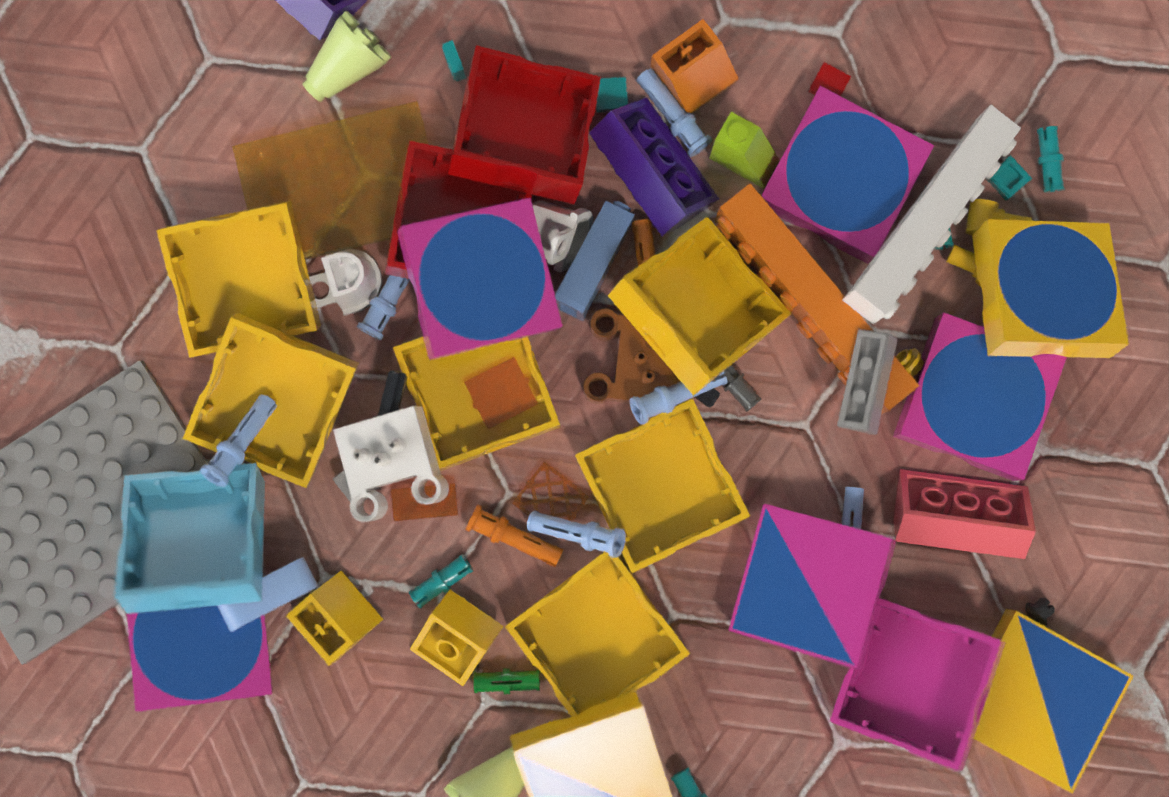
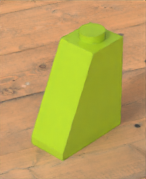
(745, 150)

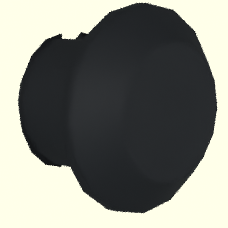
(1040, 611)

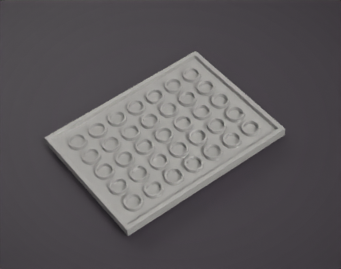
(66, 505)

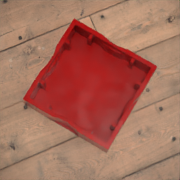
(524, 125)
(432, 193)

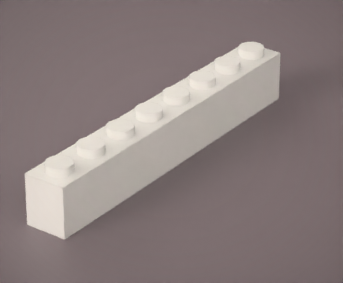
(932, 215)

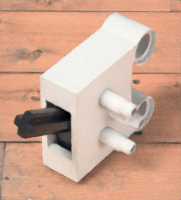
(389, 451)

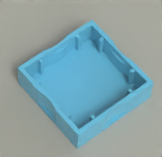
(190, 540)

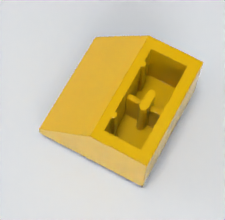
(334, 618)

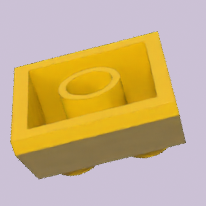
(456, 637)

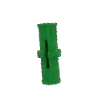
(529, 681)

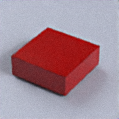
(830, 79)

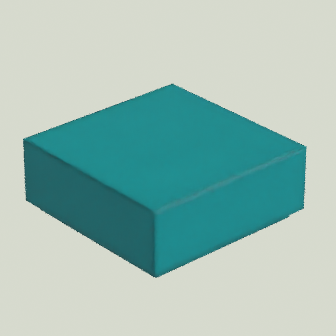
(453, 61)
(611, 94)
(1009, 178)

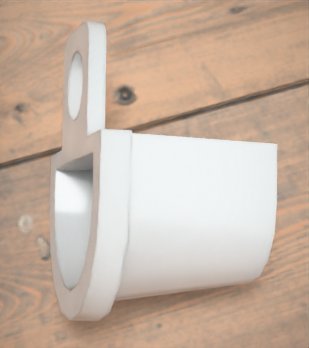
(561, 232)
(351, 280)

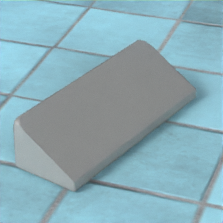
(867, 381)

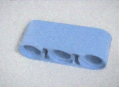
(277, 590)

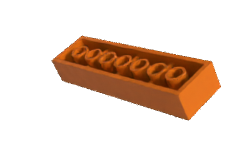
(801, 286)

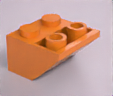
(694, 67)

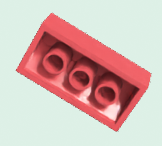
(963, 514)

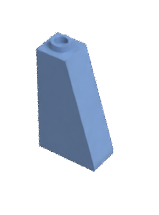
(594, 260)

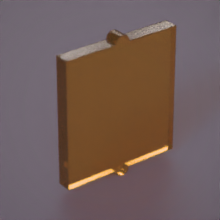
(501, 393)

